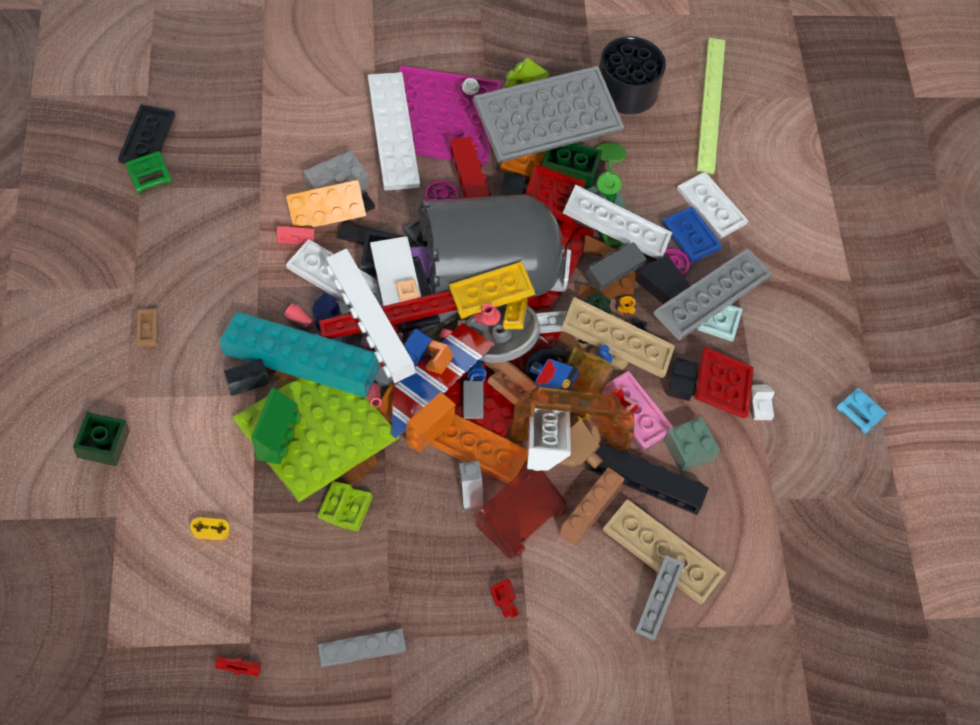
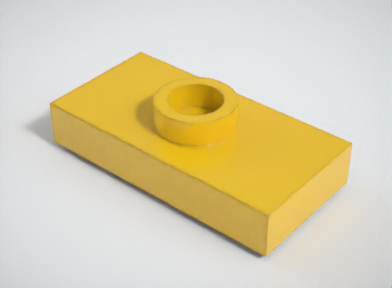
(515, 314)

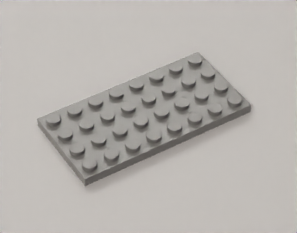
(547, 113)

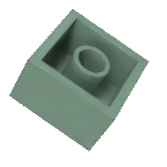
(691, 444)

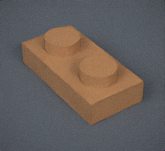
(147, 327)

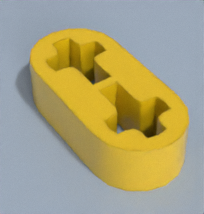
(211, 525)

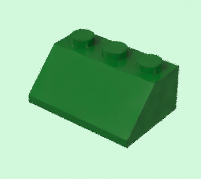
(275, 428)

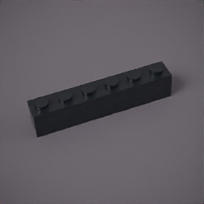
(652, 479)

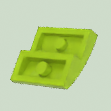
(345, 506)

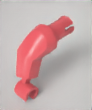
(489, 315)

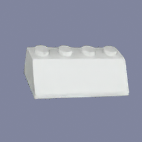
(548, 439)

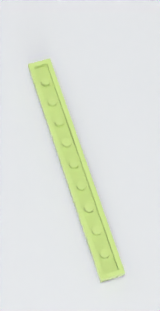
(711, 106)

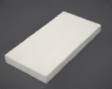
(712, 205)
(393, 265)

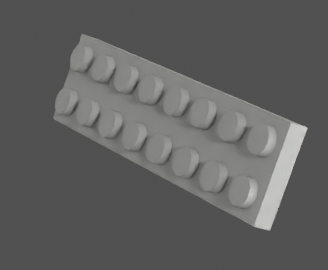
(712, 294)

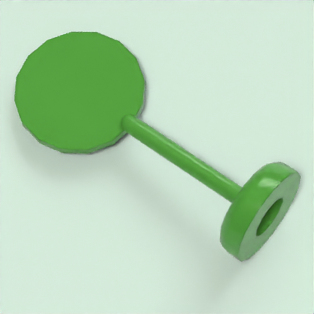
(609, 181)

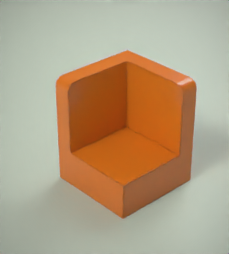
(441, 357)

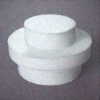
(470, 86)

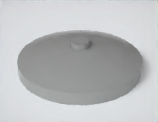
(508, 342)

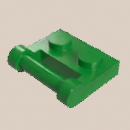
(147, 166)

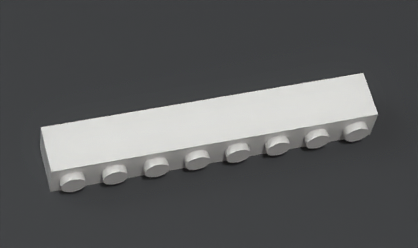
(370, 316)

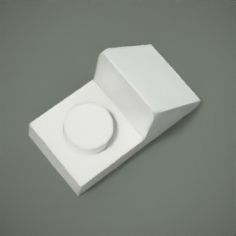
(761, 402)

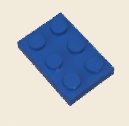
(692, 234)

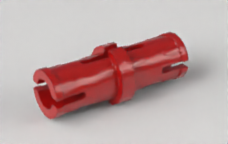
(238, 666)

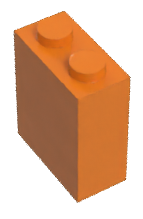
(430, 422)

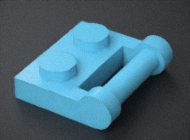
(864, 407)

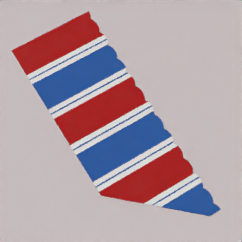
(420, 388)

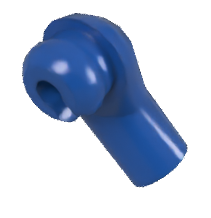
(603, 353)

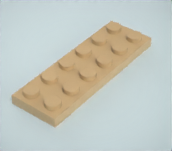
(622, 338)
(653, 542)

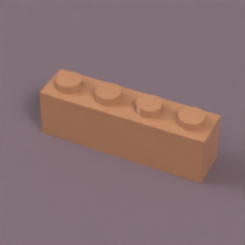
(591, 506)

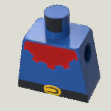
(554, 374)

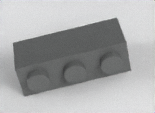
(615, 266)

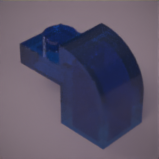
(324, 308)

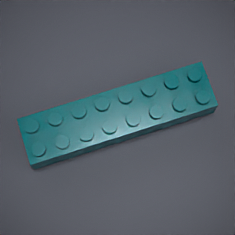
(300, 354)

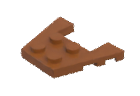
(621, 288)

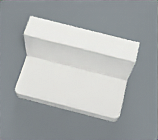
(561, 284)

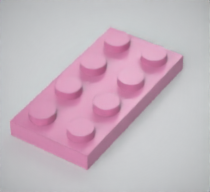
(649, 421)

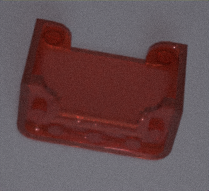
(520, 511)

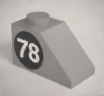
(471, 485)

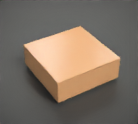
(407, 290)

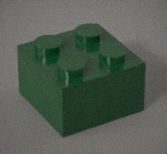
(101, 439)

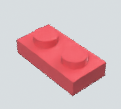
(294, 235)

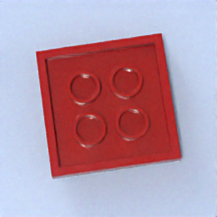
(553, 190)
(724, 383)

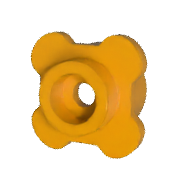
(626, 300)

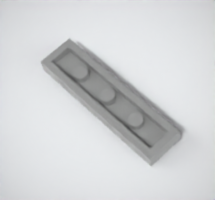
(660, 598)
(361, 648)

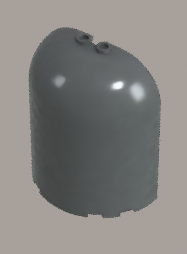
(488, 234)

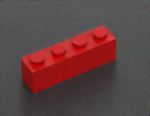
(468, 168)

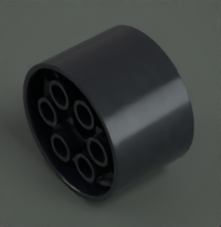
(632, 66)

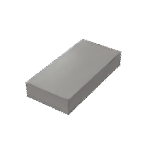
(472, 399)

